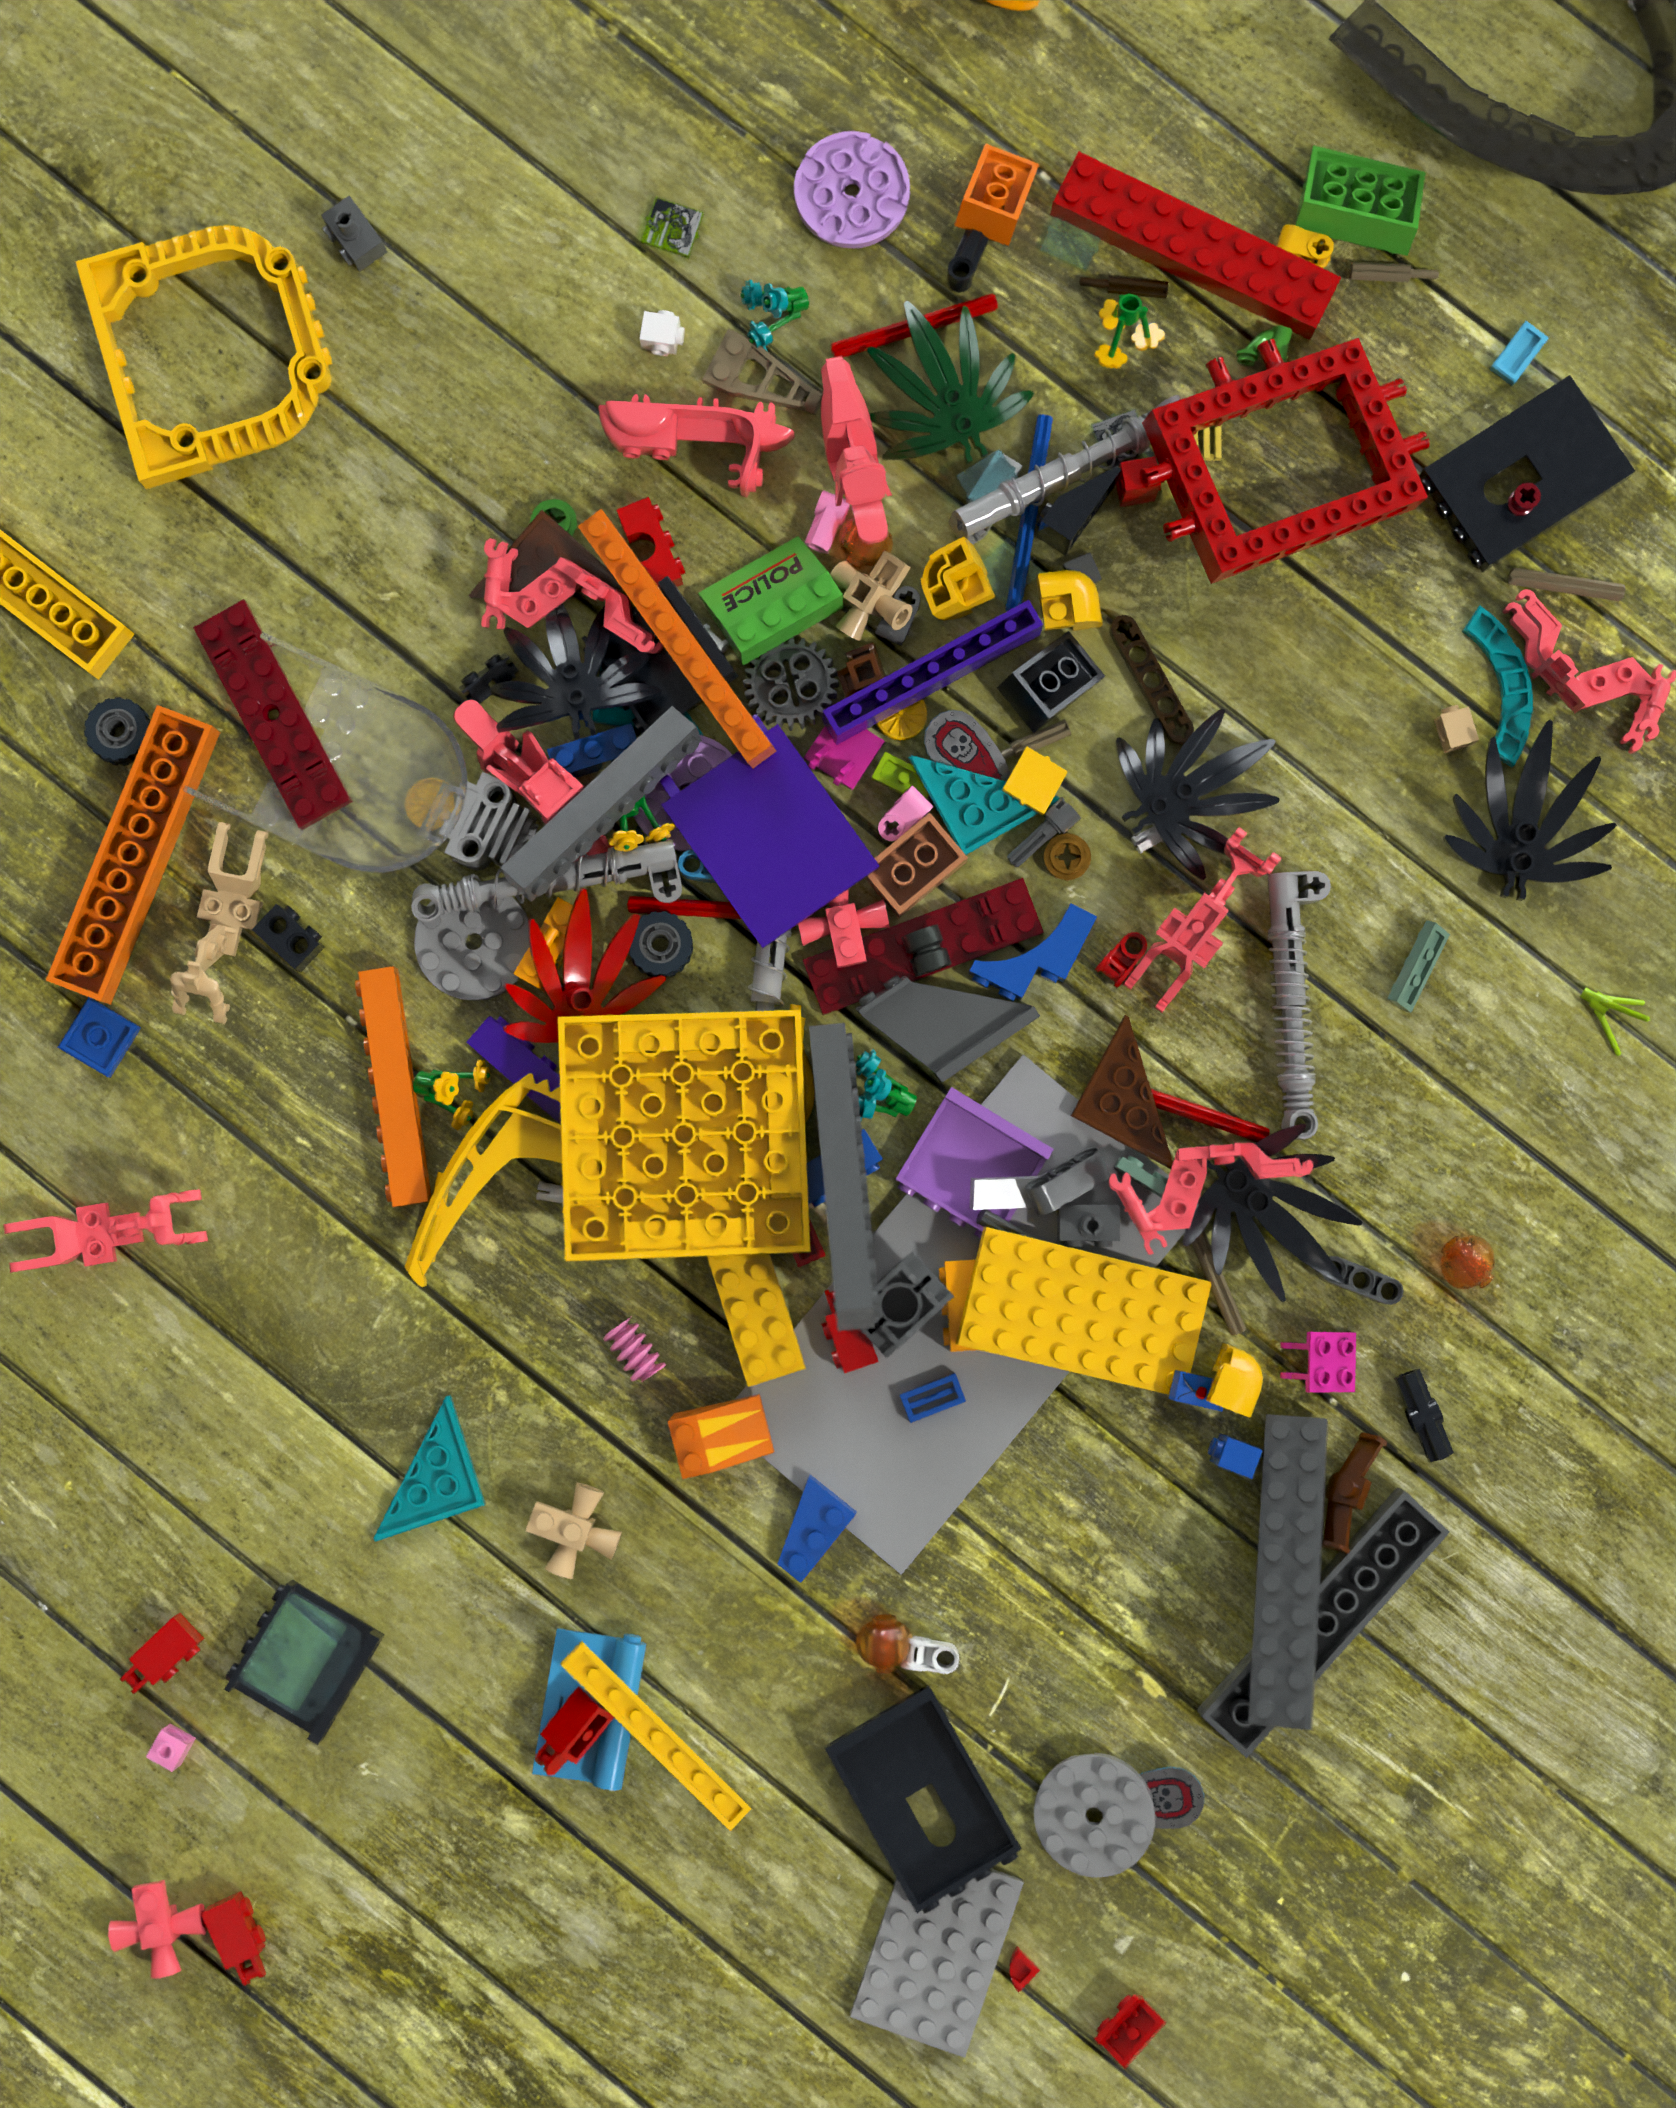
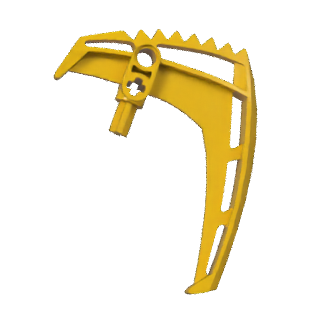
(520, 1137)

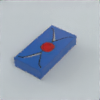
(1192, 1390)

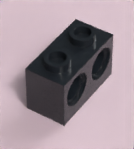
(285, 942)

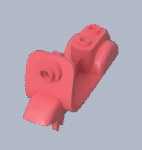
(655, 427)

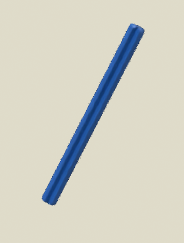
(1028, 518)

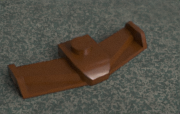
(1349, 1491)

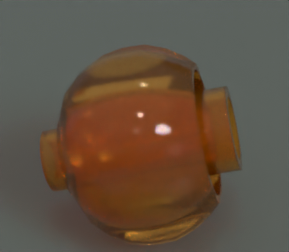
(859, 552)
(1467, 1262)
(884, 1643)

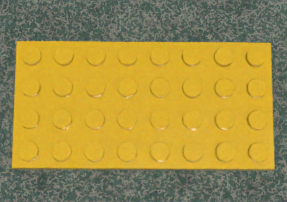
(1082, 1311)

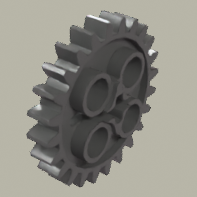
(818, 677)

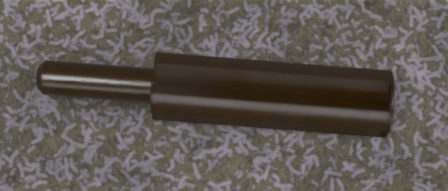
(1127, 285)

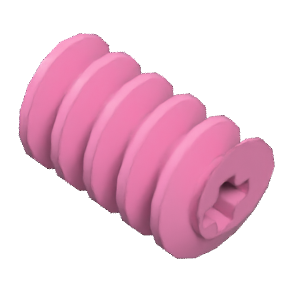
(634, 1351)

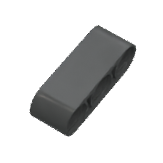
(1067, 1181)
(1373, 1283)

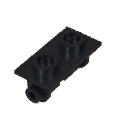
(495, 670)

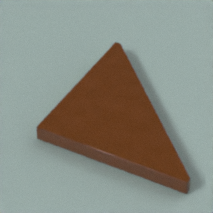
(540, 549)
(1121, 1099)

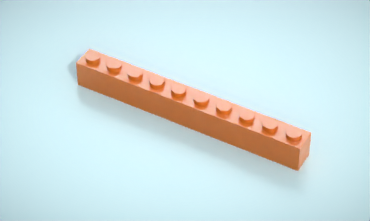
(677, 638)

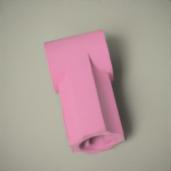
(826, 522)

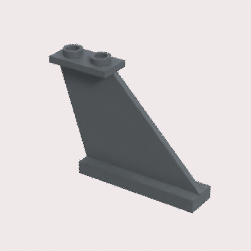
(941, 1024)

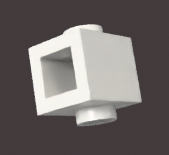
(661, 332)

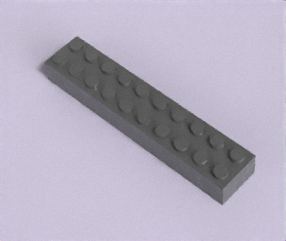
(844, 1177)
(1288, 1572)
(1351, 1594)

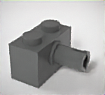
(353, 233)
(1088, 1223)

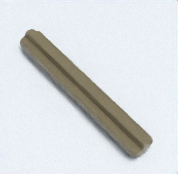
(1566, 584)
(1218, 1286)

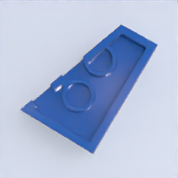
(815, 1527)

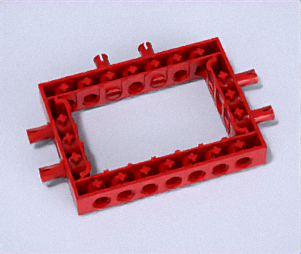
(1202, 511)

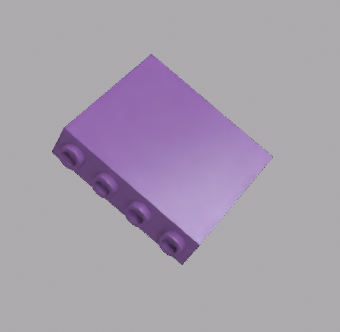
(966, 1144)

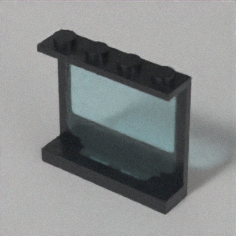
(304, 1659)

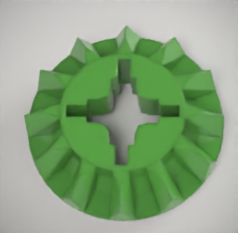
(559, 510)

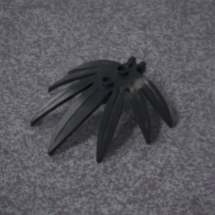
(573, 684)
(1175, 797)
(1521, 845)
(1249, 1197)

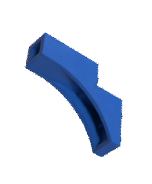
(1051, 957)

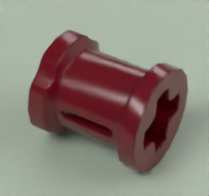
(1533, 497)

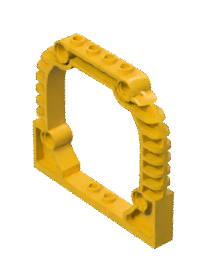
(110, 289)

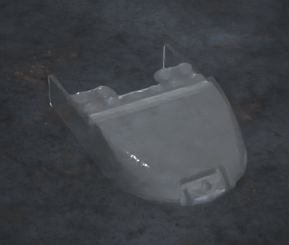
(394, 763)

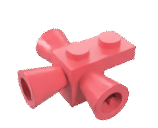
(844, 926)
(156, 1927)

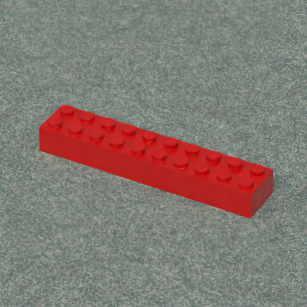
(1194, 245)

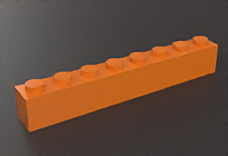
(393, 1080)

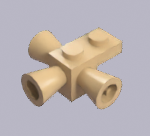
(872, 594)
(572, 1530)

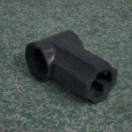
(966, 260)

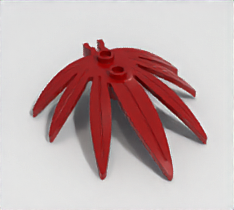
(577, 960)

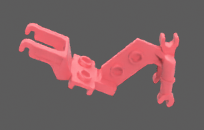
(552, 590)
(1592, 687)
(1191, 936)
(1187, 1181)
(98, 1234)

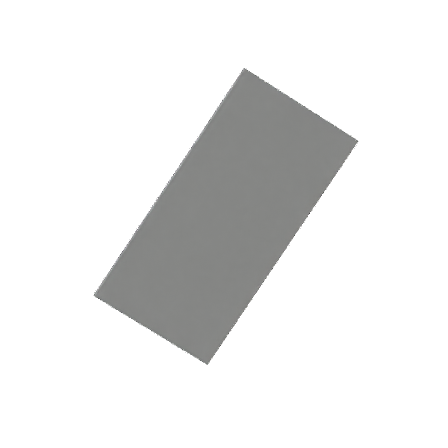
(853, 1424)

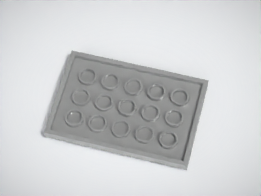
(936, 1966)

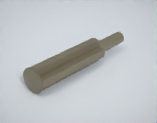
(1388, 272)
(1038, 739)

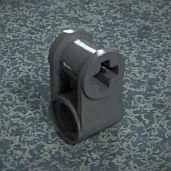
(899, 636)

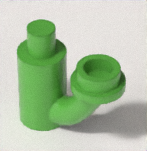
(1282, 339)

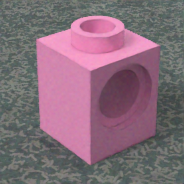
(170, 1747)

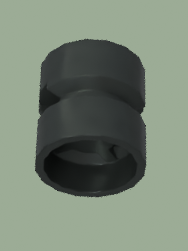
(926, 950)

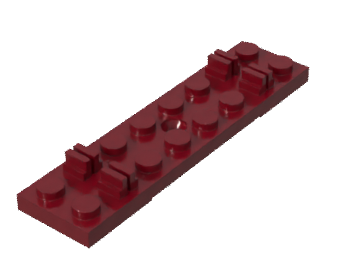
(256, 688)
(968, 932)

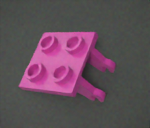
(846, 760)
(1329, 1361)

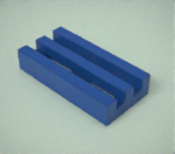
(909, 1406)

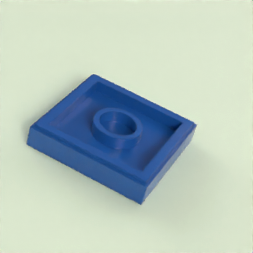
(99, 1037)

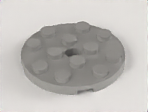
(478, 972)
(1100, 1846)

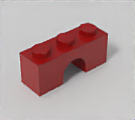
(641, 522)

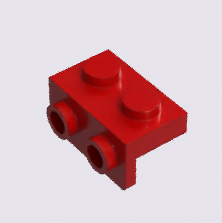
(1129, 2029)

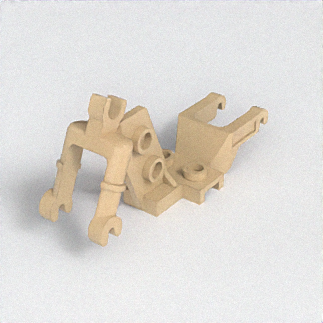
(229, 912)

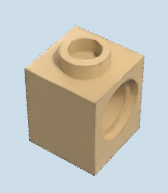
(1456, 728)

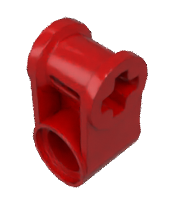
(1121, 959)

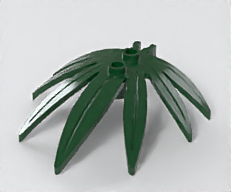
(956, 408)

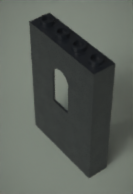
(1564, 446)
(897, 1757)

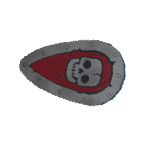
(963, 743)
(1175, 1795)

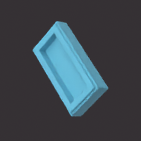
(1519, 353)

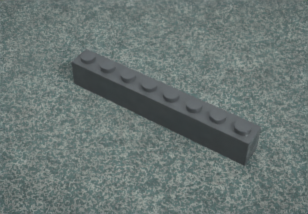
(601, 804)

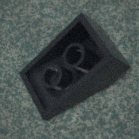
(1072, 512)
(1050, 681)

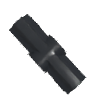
(1424, 1415)

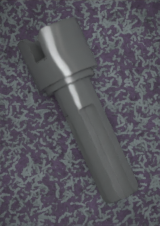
(1058, 818)

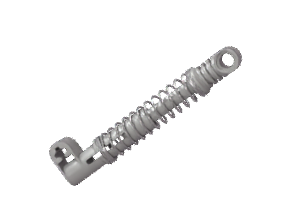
(1290, 989)

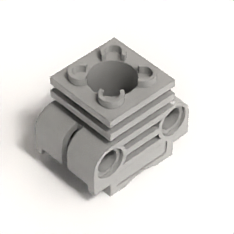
(493, 827)

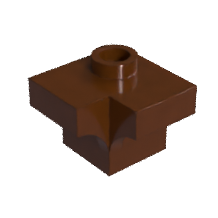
(861, 670)

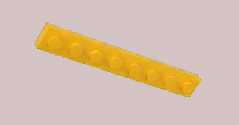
(655, 1735)

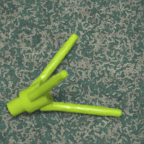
(1602, 1003)

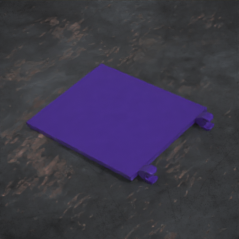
(769, 837)

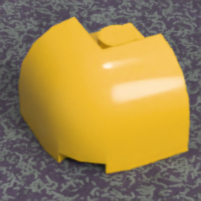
(955, 580)
(1068, 600)
(1236, 1381)

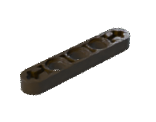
(1151, 665)

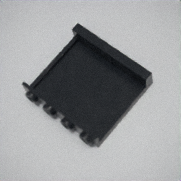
(661, 668)

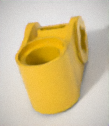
(1305, 243)

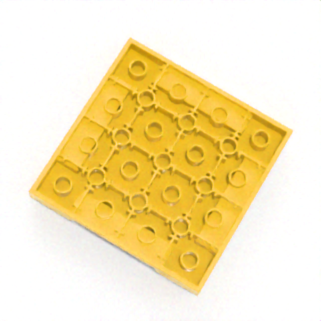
(683, 1135)

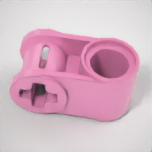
(906, 811)

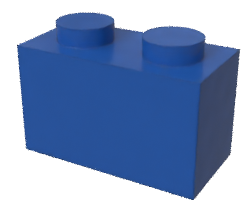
(1234, 1455)

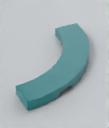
(1512, 679)

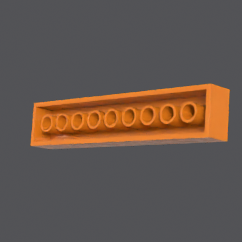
(133, 855)

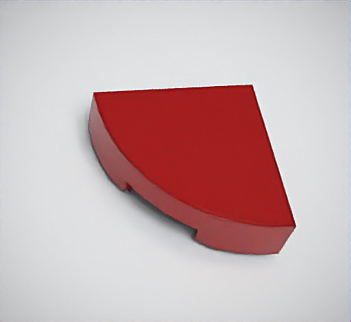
(1021, 1969)

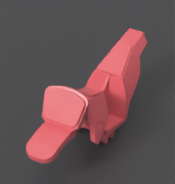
(853, 450)
(532, 775)

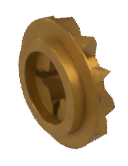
(1076, 847)

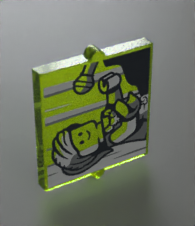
(672, 227)

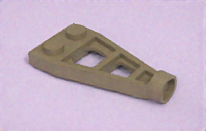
(729, 362)

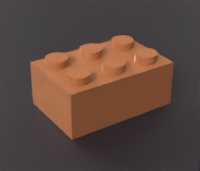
(915, 865)

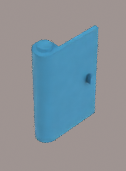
(607, 1757)

